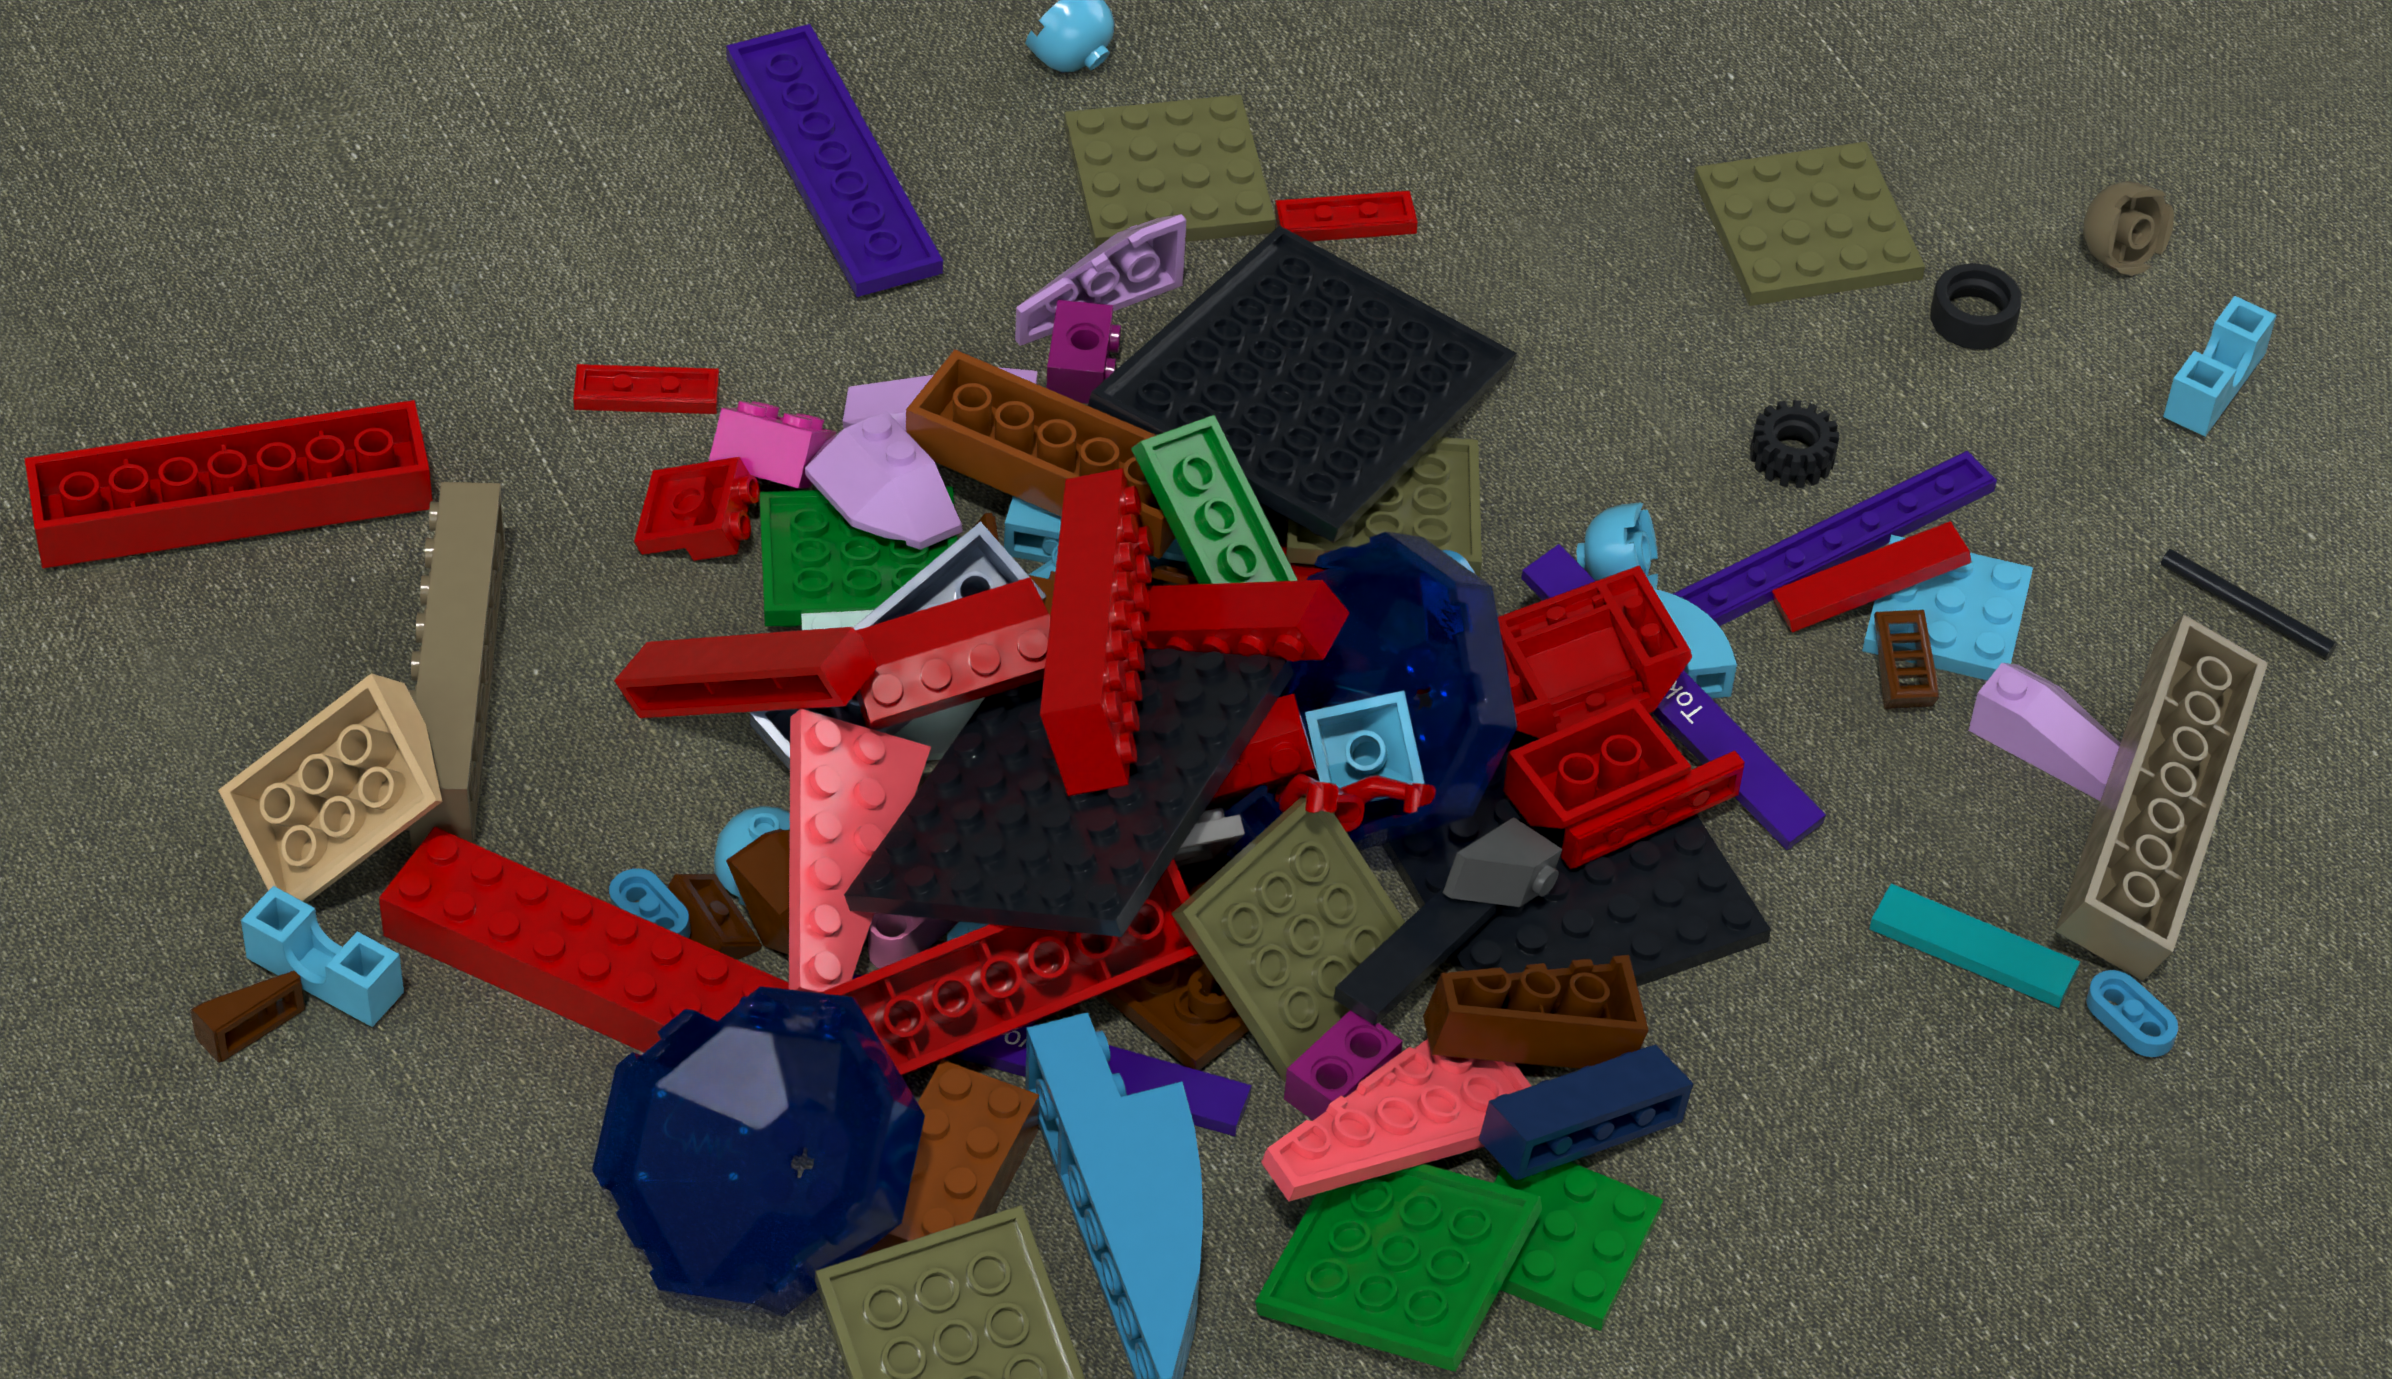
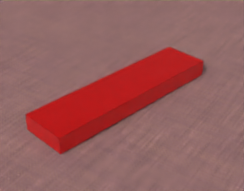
(1871, 576)
(1653, 810)

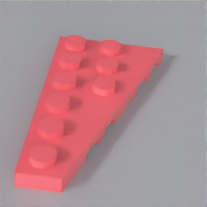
(843, 802)
(1392, 1122)

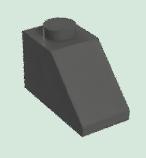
(1505, 867)

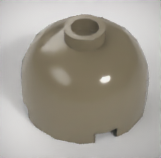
(2128, 226)

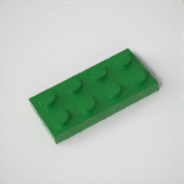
(1211, 506)

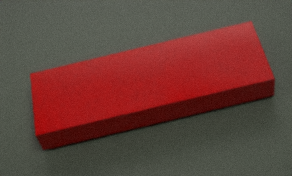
(1348, 216)
(646, 389)

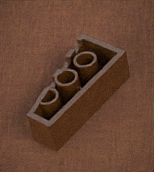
(1538, 1014)

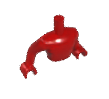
(1349, 801)

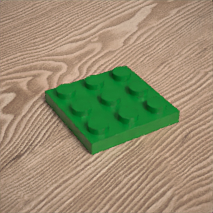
(1580, 1242)

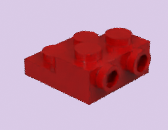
(698, 509)

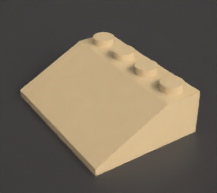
(336, 788)

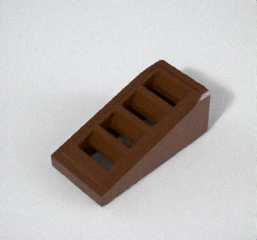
(1912, 695)
(245, 1015)

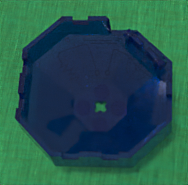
(1411, 627)
(708, 1136)

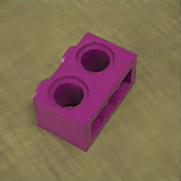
(1338, 1063)

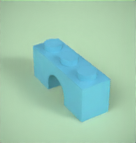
(2213, 378)
(355, 978)

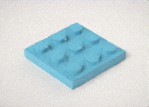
(1968, 614)

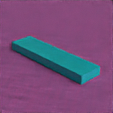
(1974, 945)

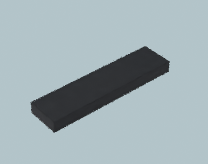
(1410, 955)

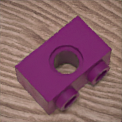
(1081, 348)

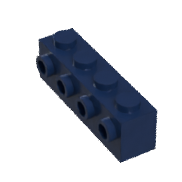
(1585, 1111)

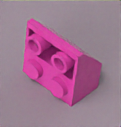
(769, 444)

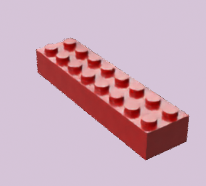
(228, 483)
(1097, 632)
(557, 943)
(1011, 978)

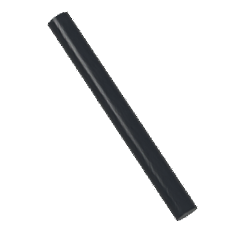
(2248, 603)

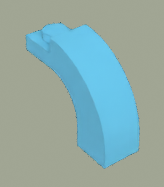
(1712, 656)

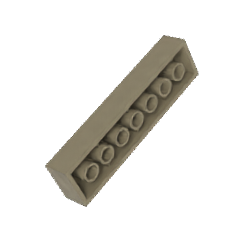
(458, 647)
(2162, 798)

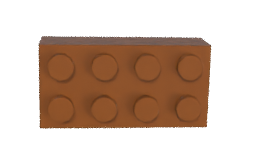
(966, 1151)

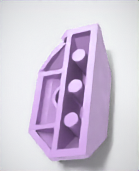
(884, 483)

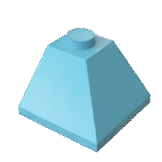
(1365, 741)

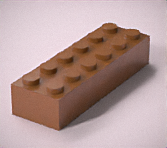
(1025, 437)

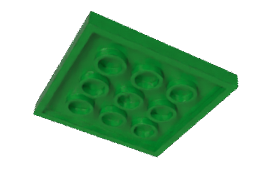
(826, 565)
(1401, 1262)

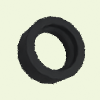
(1975, 330)

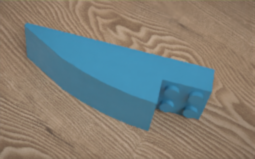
(1130, 1186)

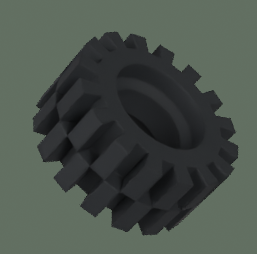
(1790, 462)

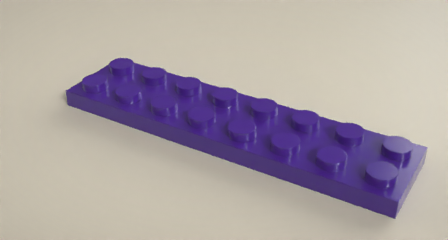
(834, 160)

